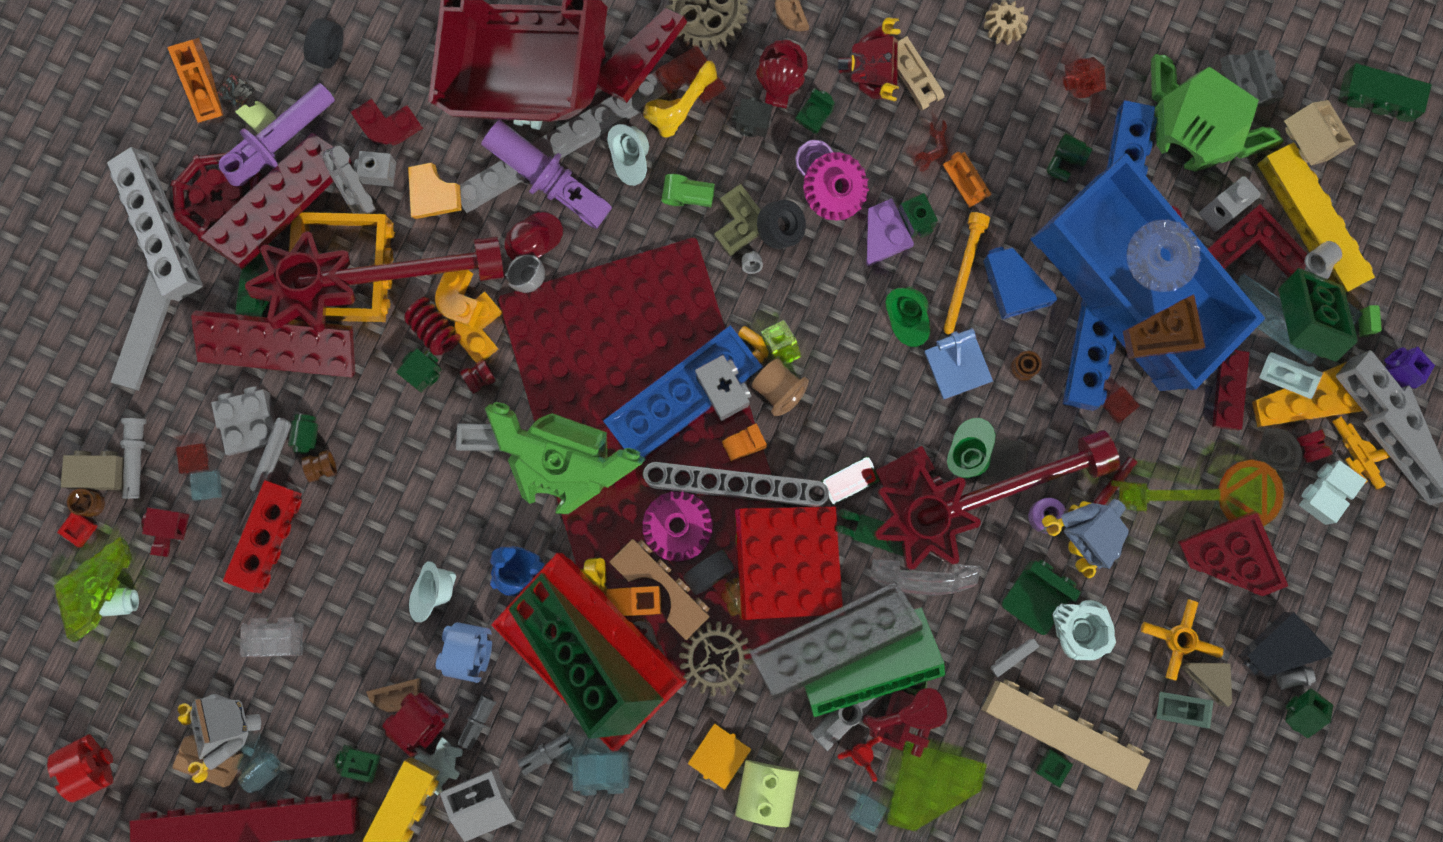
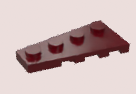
(634, 62)

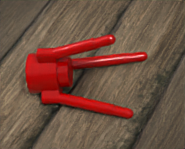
(863, 755)

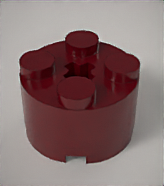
(415, 723)

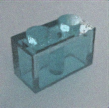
(601, 772)

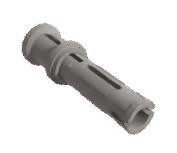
(132, 445)

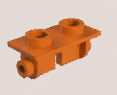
(966, 179)

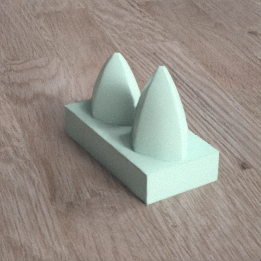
(1291, 375)

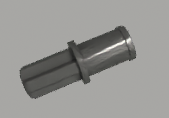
(476, 722)

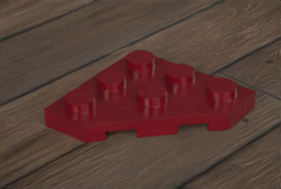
(1236, 554)

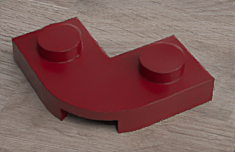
(386, 130)

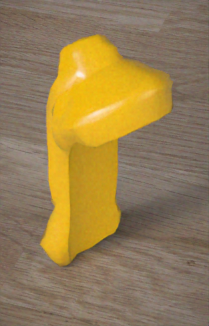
(670, 114)

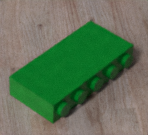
(880, 673)

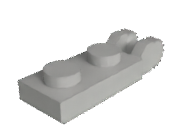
(347, 181)

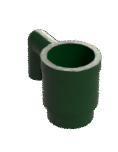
(1070, 150)

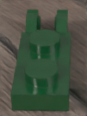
(865, 532)

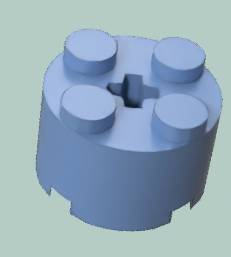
(464, 652)

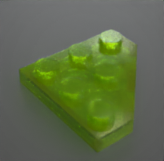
(88, 587)
(932, 786)

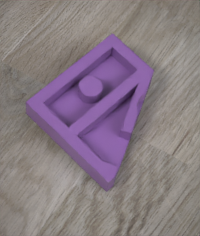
(885, 233)

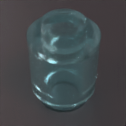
(259, 772)

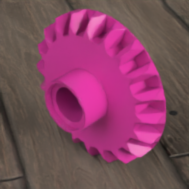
(821, 191)
(679, 545)

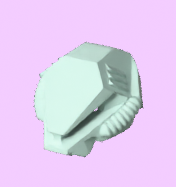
(1084, 630)

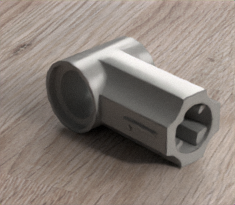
(1323, 259)

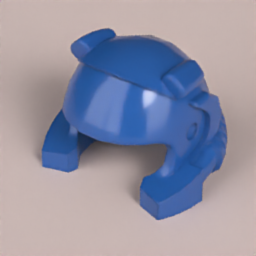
(513, 569)

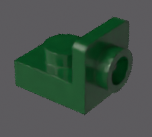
(816, 111)
(356, 764)

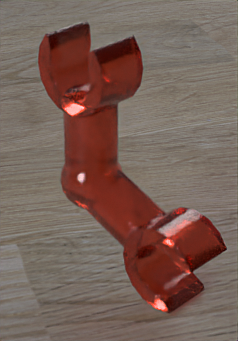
(940, 150)

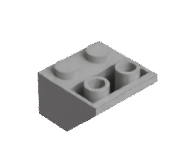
(478, 805)

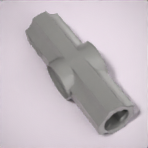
(834, 725)

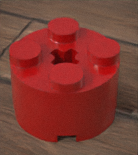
(80, 768)

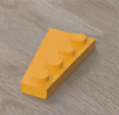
(1289, 407)

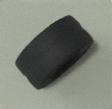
(323, 43)
(768, 224)
(708, 572)

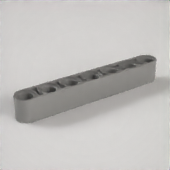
(724, 476)

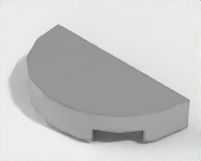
(1013, 657)

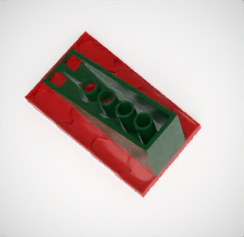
(588, 652)

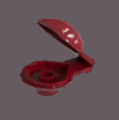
(779, 75)

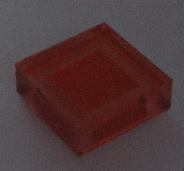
(1120, 404)
(192, 458)

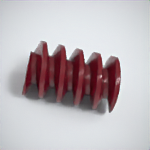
(430, 327)

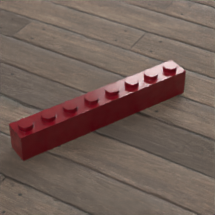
(252, 824)

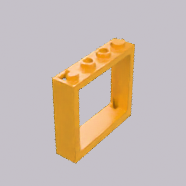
(383, 255)

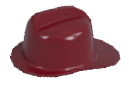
(534, 236)

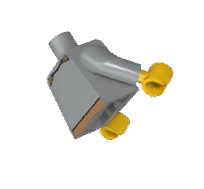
(218, 730)

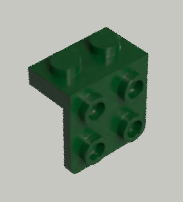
(1037, 596)

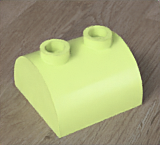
(767, 794)

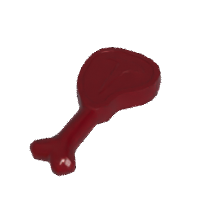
(924, 713)

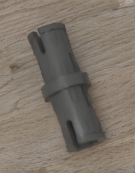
(545, 754)

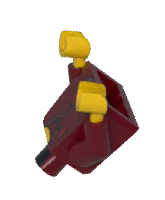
(875, 62)

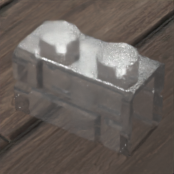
(271, 639)

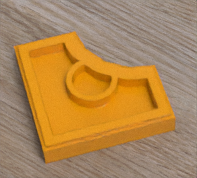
(430, 193)

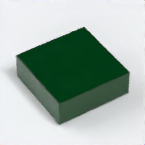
(1053, 768)

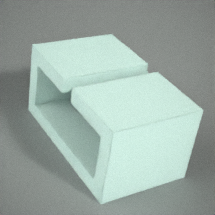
(1328, 494)

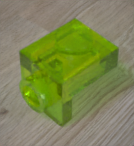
(781, 342)

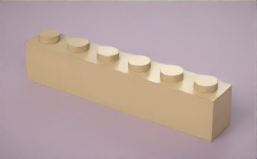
(1065, 734)

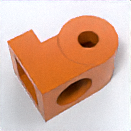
(744, 443)

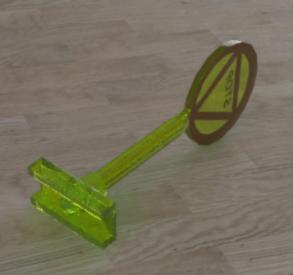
(1243, 489)

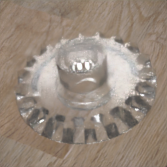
(1148, 265)

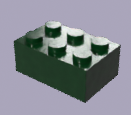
(1317, 315)

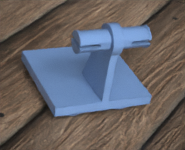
(958, 364)

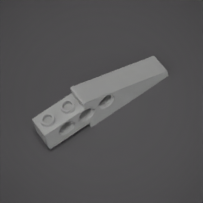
(1395, 422)

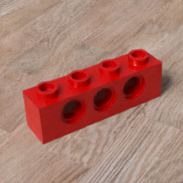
(250, 545)

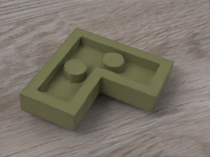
(744, 224)

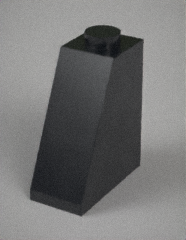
(1282, 647)

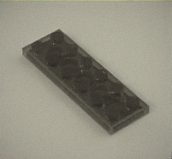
(835, 640)

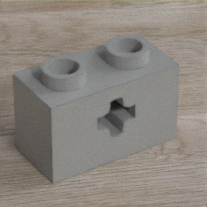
(710, 377)

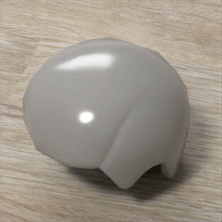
(525, 273)

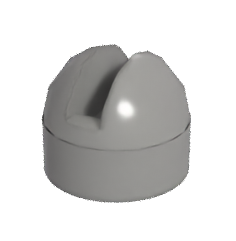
(754, 267)

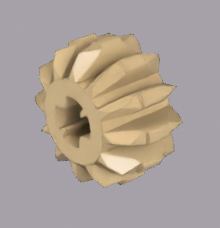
(1005, 22)

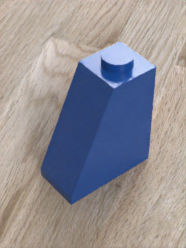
(1015, 284)

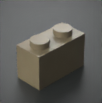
(92, 472)

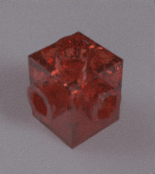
(1084, 77)

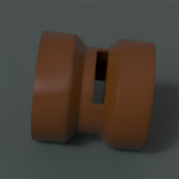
(1022, 369)
(319, 465)
(80, 499)

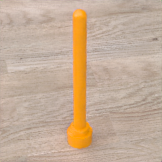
(977, 224)

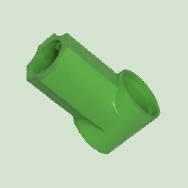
(681, 191)

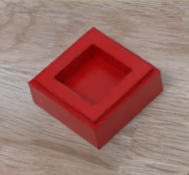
(77, 529)

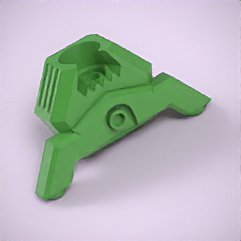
(1206, 116)
(559, 457)

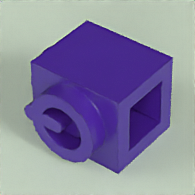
(1409, 367)

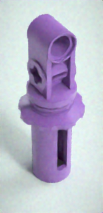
(545, 173)

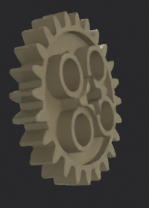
(699, 30)

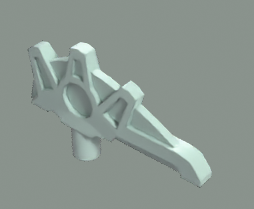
(443, 761)

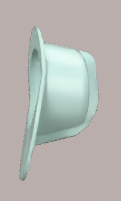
(628, 152)
(430, 590)

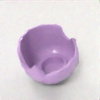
(809, 153)

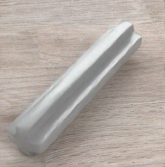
(271, 453)

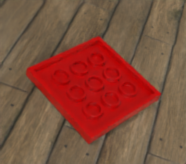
(788, 562)

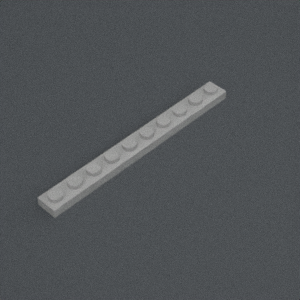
(563, 141)

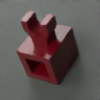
(164, 526)

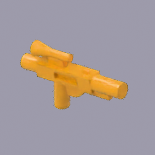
(1363, 453)

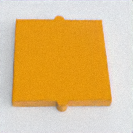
(719, 756)

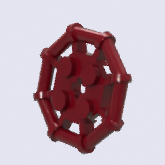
(202, 193)

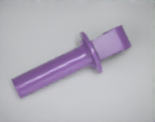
(258, 150)

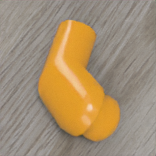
(757, 342)

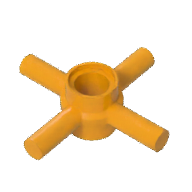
(1192, 643)

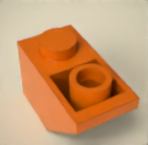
(636, 600)

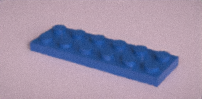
(677, 396)

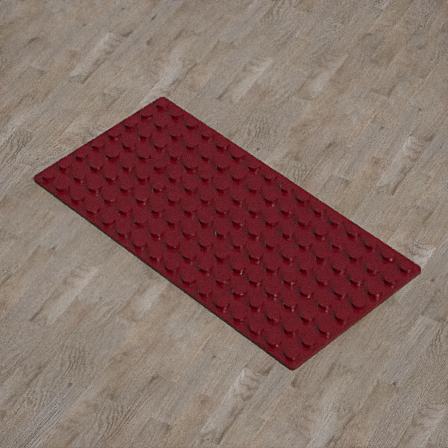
(591, 349)

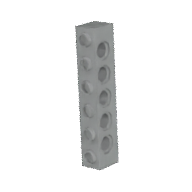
(154, 224)

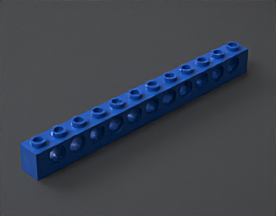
(1077, 393)

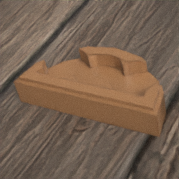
(791, 15)
(390, 697)

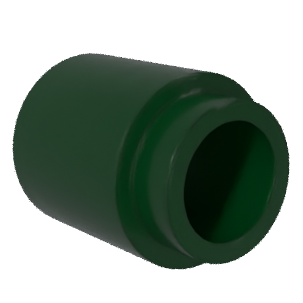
(303, 434)

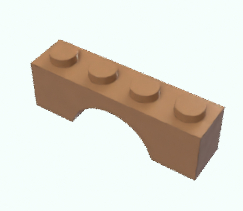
(636, 563)

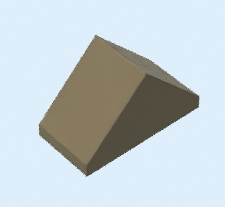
(1213, 679)

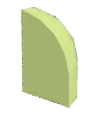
(257, 116)

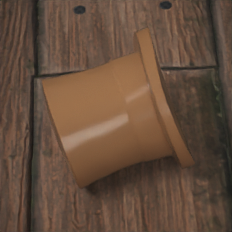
(780, 387)

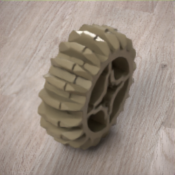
(727, 678)

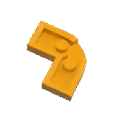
(451, 298)
(474, 339)

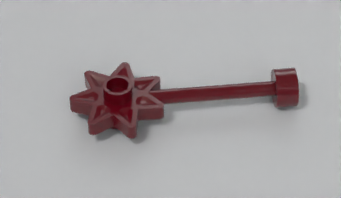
(307, 281)
(931, 515)

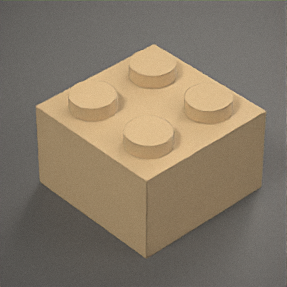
(1318, 132)

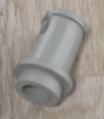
(1296, 677)

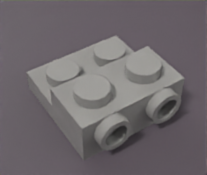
(244, 419)

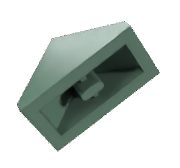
(1185, 710)

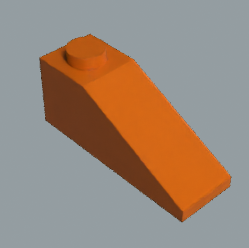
(196, 79)

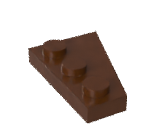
(1166, 332)

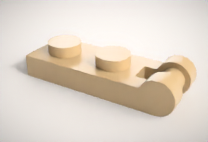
(917, 75)

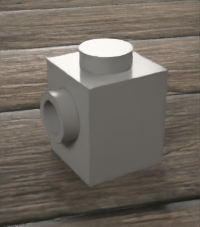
(375, 168)

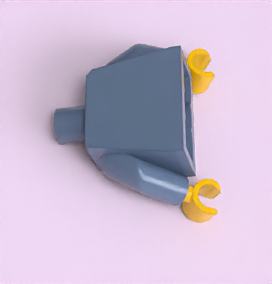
(1095, 533)

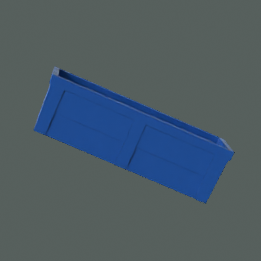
(1090, 250)

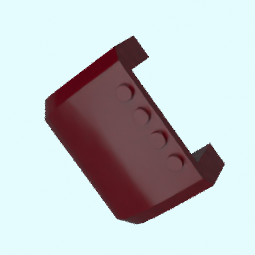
(517, 59)

